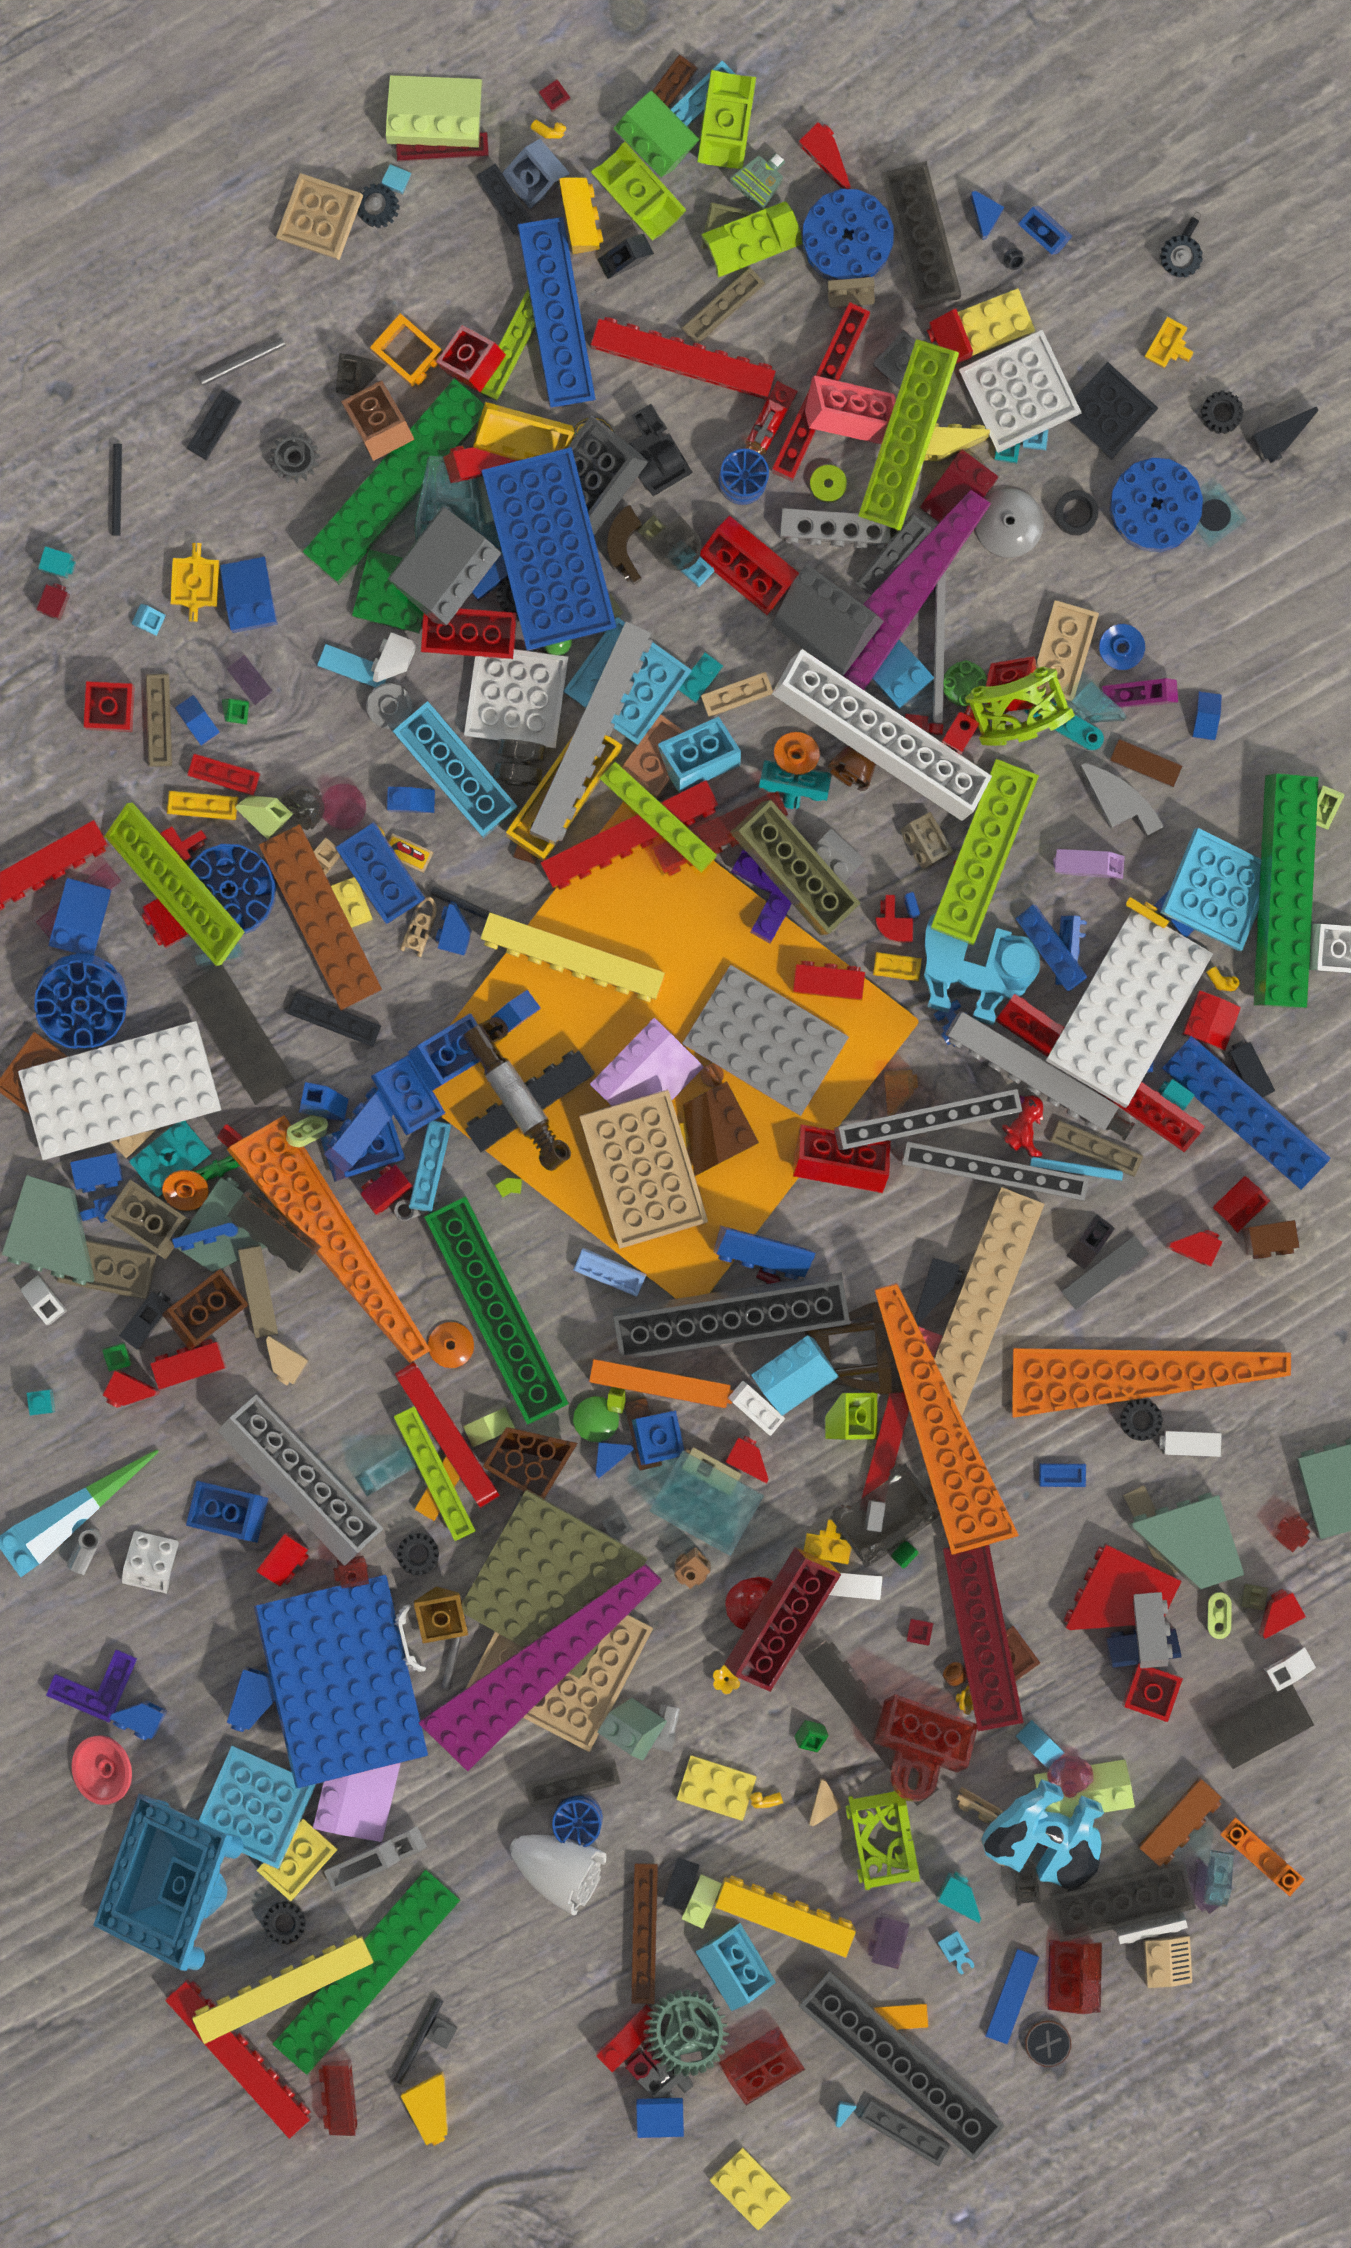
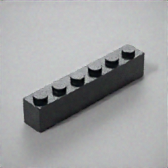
(546, 1090)

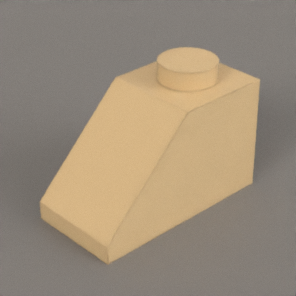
(285, 1361)

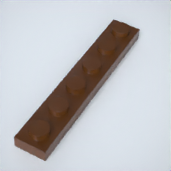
(644, 1933)

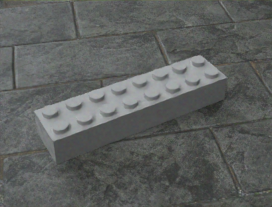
(300, 1479)

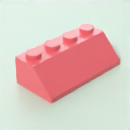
(848, 409)

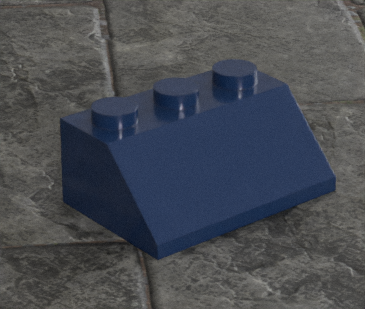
(1123, 1648)

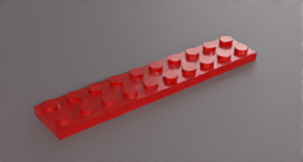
(1146, 1104)

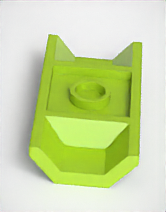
(726, 120)
(639, 192)
(753, 238)

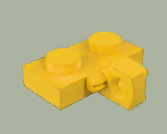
(1169, 344)
(828, 1545)

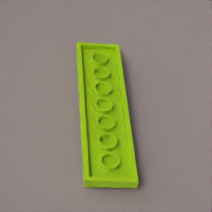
(908, 434)
(984, 852)
(174, 884)

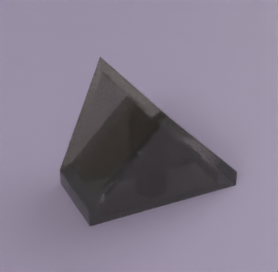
(355, 373)

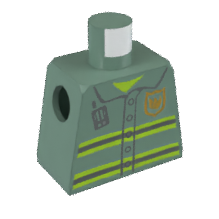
(759, 180)

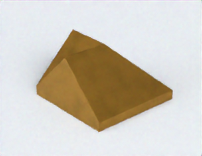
(440, 1615)

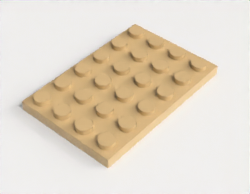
(643, 1168)

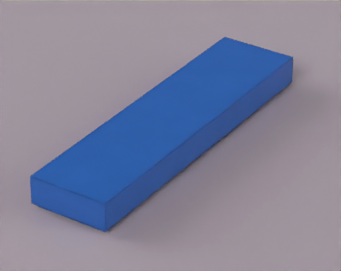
(1012, 1996)

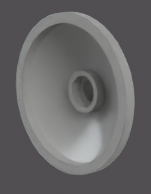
(1014, 539)

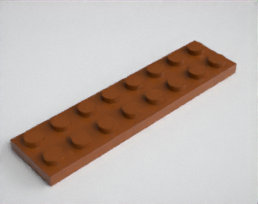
(320, 917)

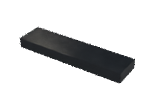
(334, 1019)

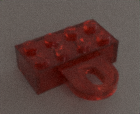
(923, 1741)

